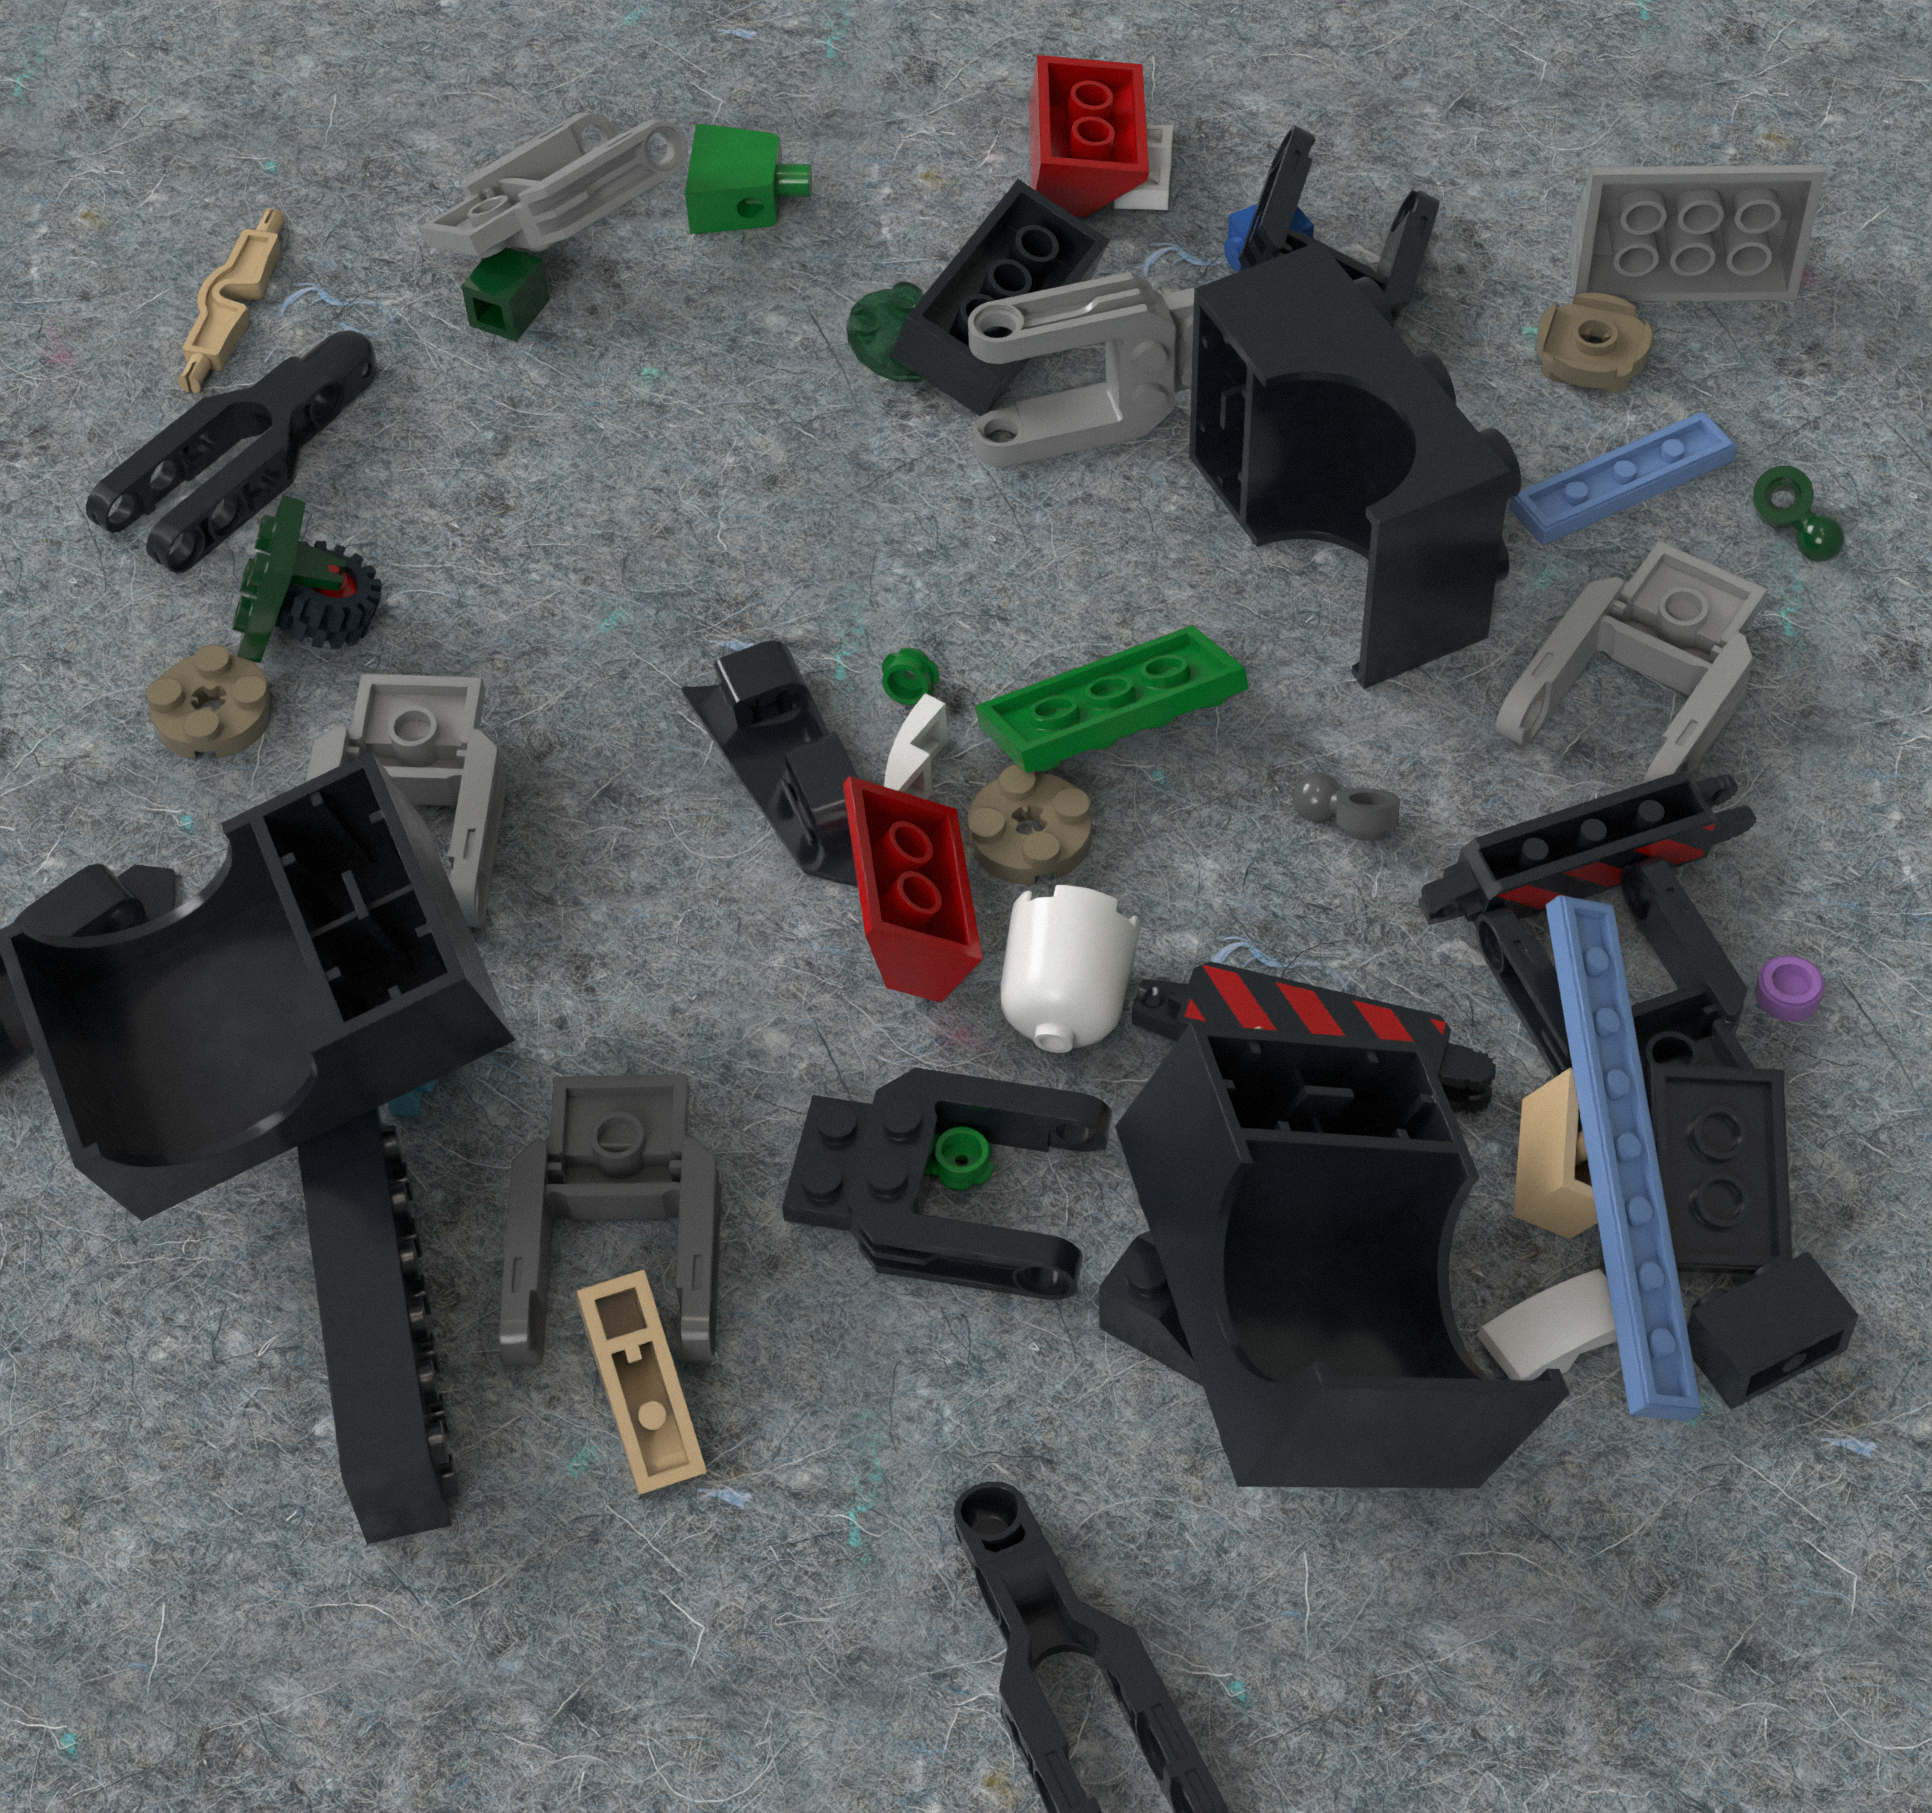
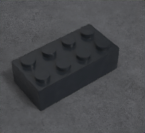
(1016, 251)

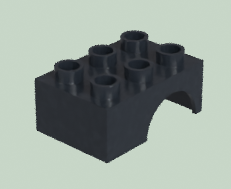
(1342, 436)
(267, 1004)
(1308, 1256)

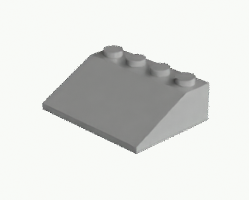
(1694, 232)

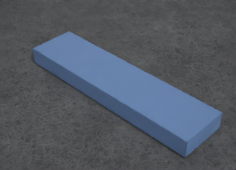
(1623, 478)

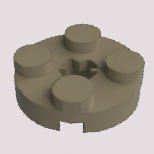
(1608, 365)
(207, 677)
(1035, 797)

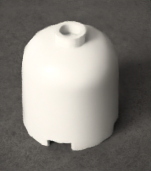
(1067, 967)

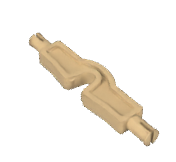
(221, 318)

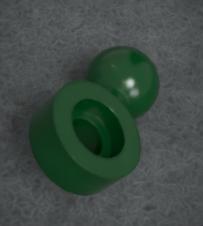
(1817, 535)

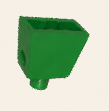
(739, 179)

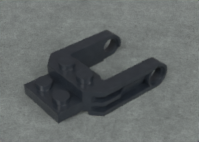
(1272, 237)
(1676, 1028)
(874, 1162)

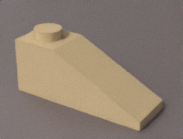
(640, 1381)

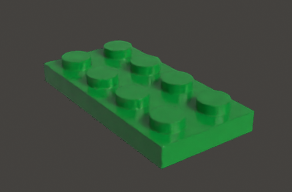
(1111, 699)

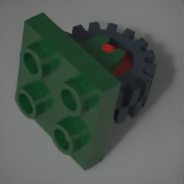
(302, 588)

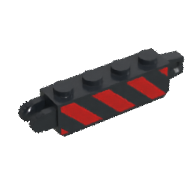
(1586, 847)
(1252, 999)

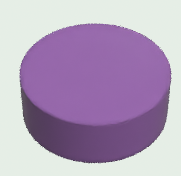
(1789, 988)

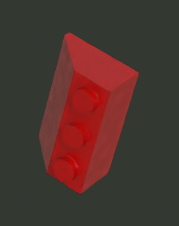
(1087, 131)
(912, 889)

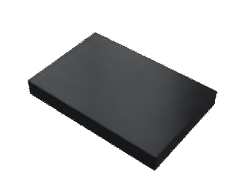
(1722, 1164)

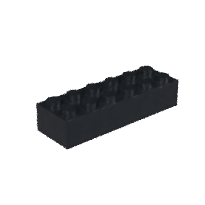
(377, 1330)

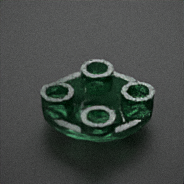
(876, 326)

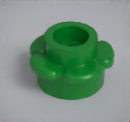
(901, 684)
(962, 1144)

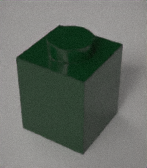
(506, 293)

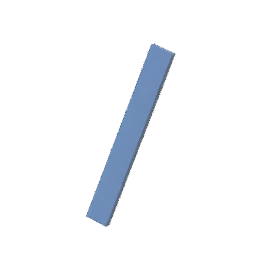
(1623, 1162)

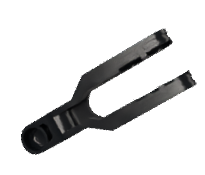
(293, 398)
(1044, 1617)

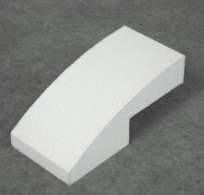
(1155, 191)
(916, 746)
(1552, 1327)

